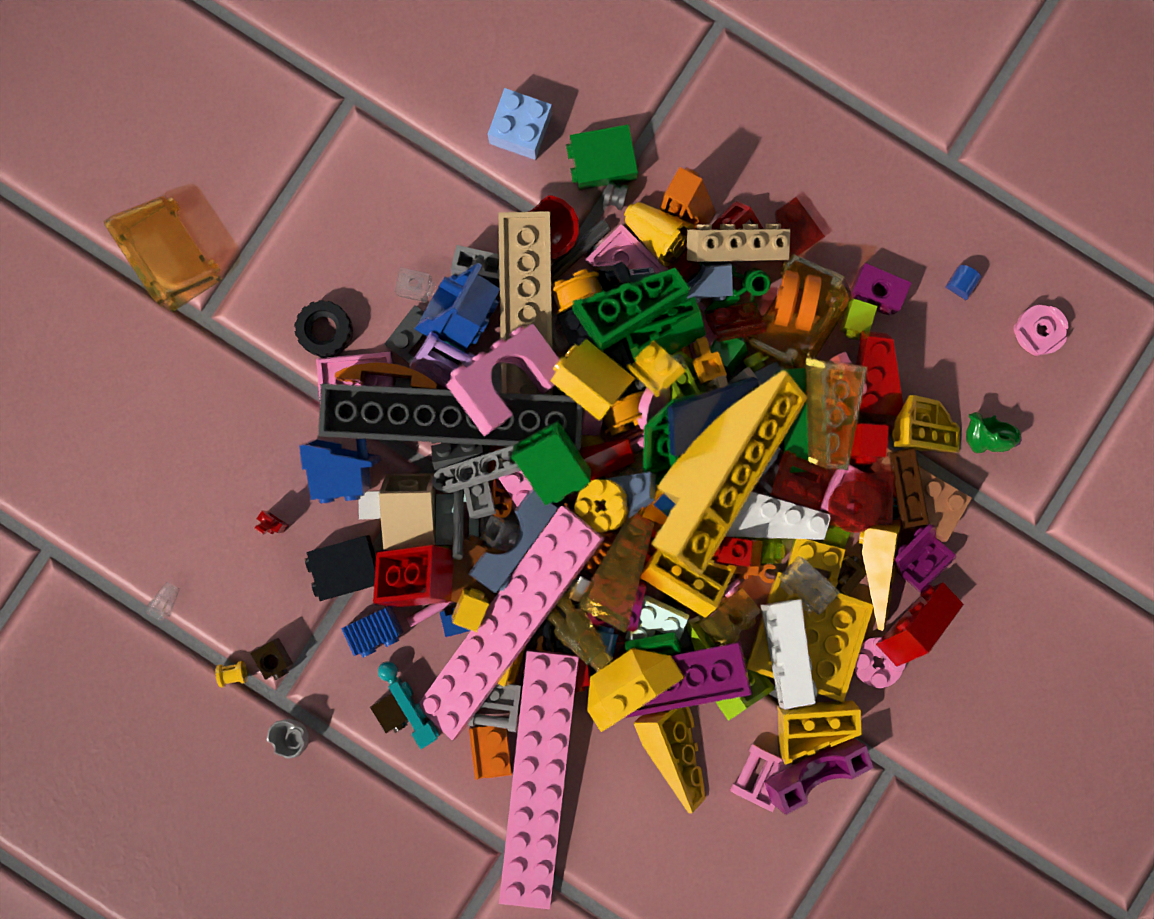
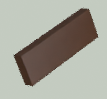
(908, 488)

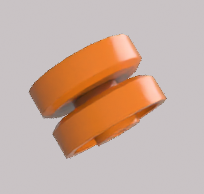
(795, 300)

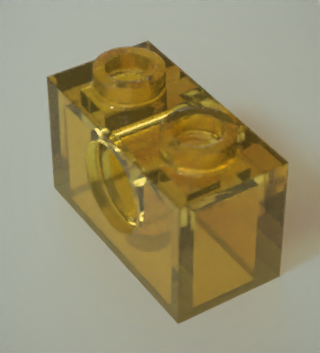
(718, 625)

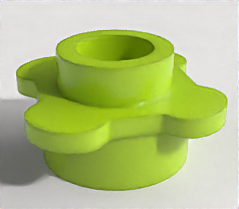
(755, 361)

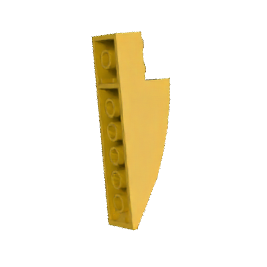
(722, 469)

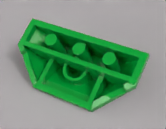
(657, 445)

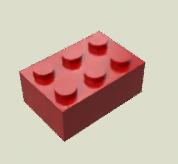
(413, 576)

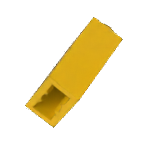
(591, 378)

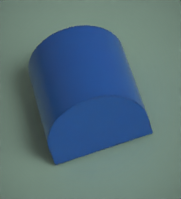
(963, 281)

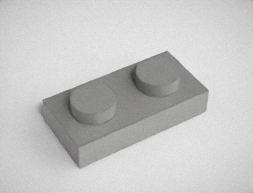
(478, 498)

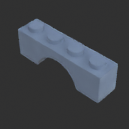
(711, 281)
(494, 569)

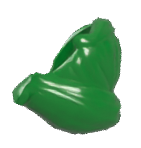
(991, 434)

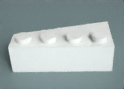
(776, 518)
(789, 653)

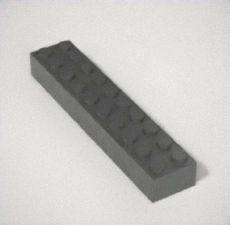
(437, 415)

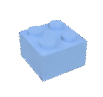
(520, 123)

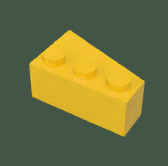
(694, 591)
(816, 726)

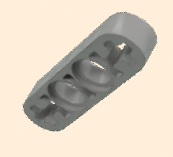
(479, 471)

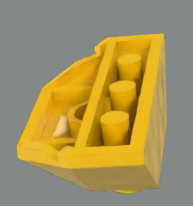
(925, 426)
(629, 685)

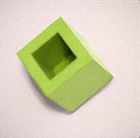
(857, 318)

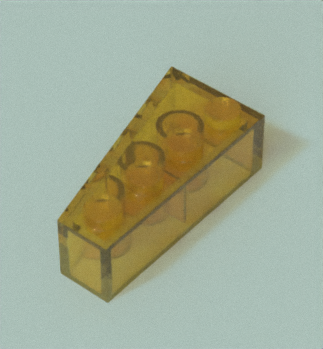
(617, 578)

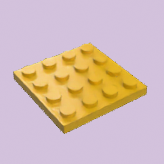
(832, 641)

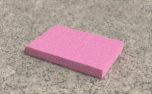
(328, 366)

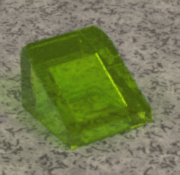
(835, 537)

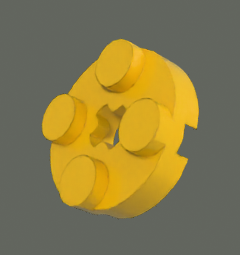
(616, 504)

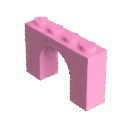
(473, 384)

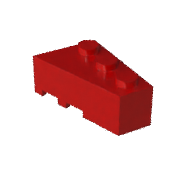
(882, 375)

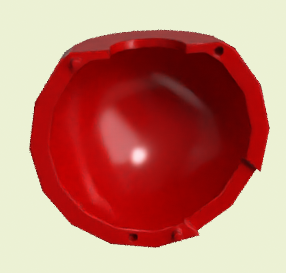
(563, 224)

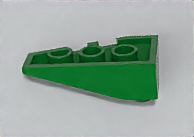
(797, 436)

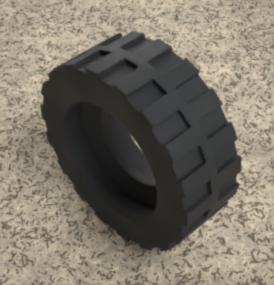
(304, 328)

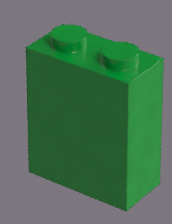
(602, 157)
(551, 464)

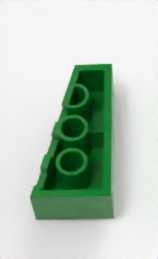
(623, 310)

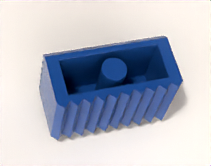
(373, 631)

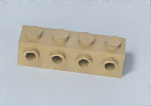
(737, 244)

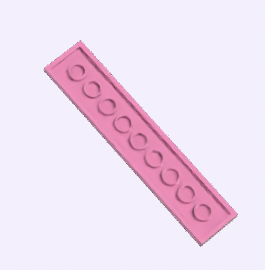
(510, 621)
(538, 779)

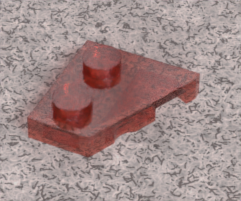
(803, 229)

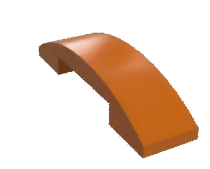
(357, 374)

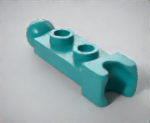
(424, 731)

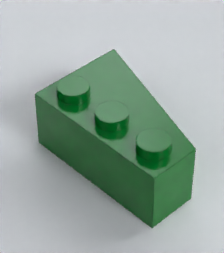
(671, 329)

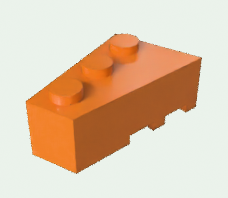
(688, 198)

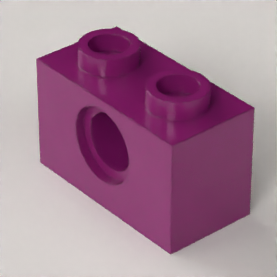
(893, 289)

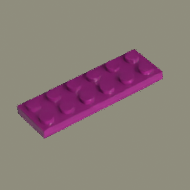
(709, 677)

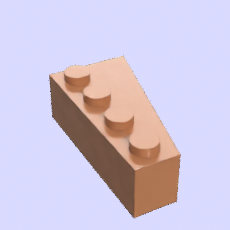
(943, 501)

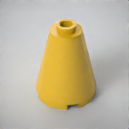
(658, 231)

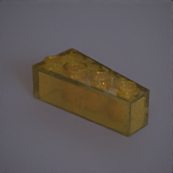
(832, 410)

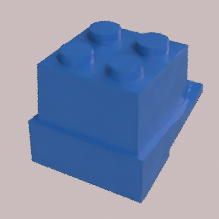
(460, 308)
(336, 470)

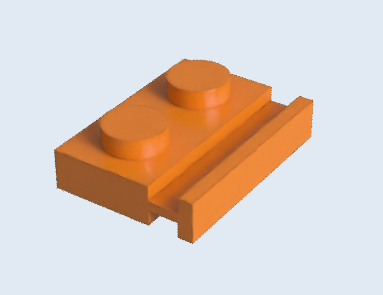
(490, 752)

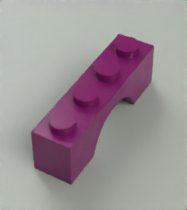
(791, 787)

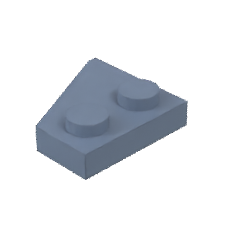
(639, 490)

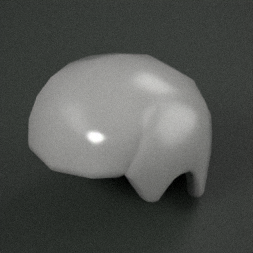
(288, 738)

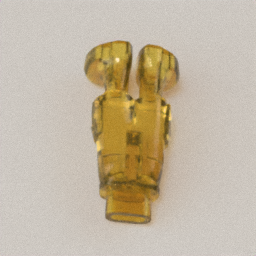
(579, 633)

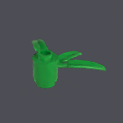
(758, 289)

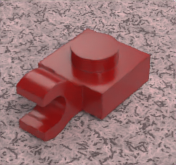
(270, 523)

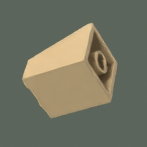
(408, 511)

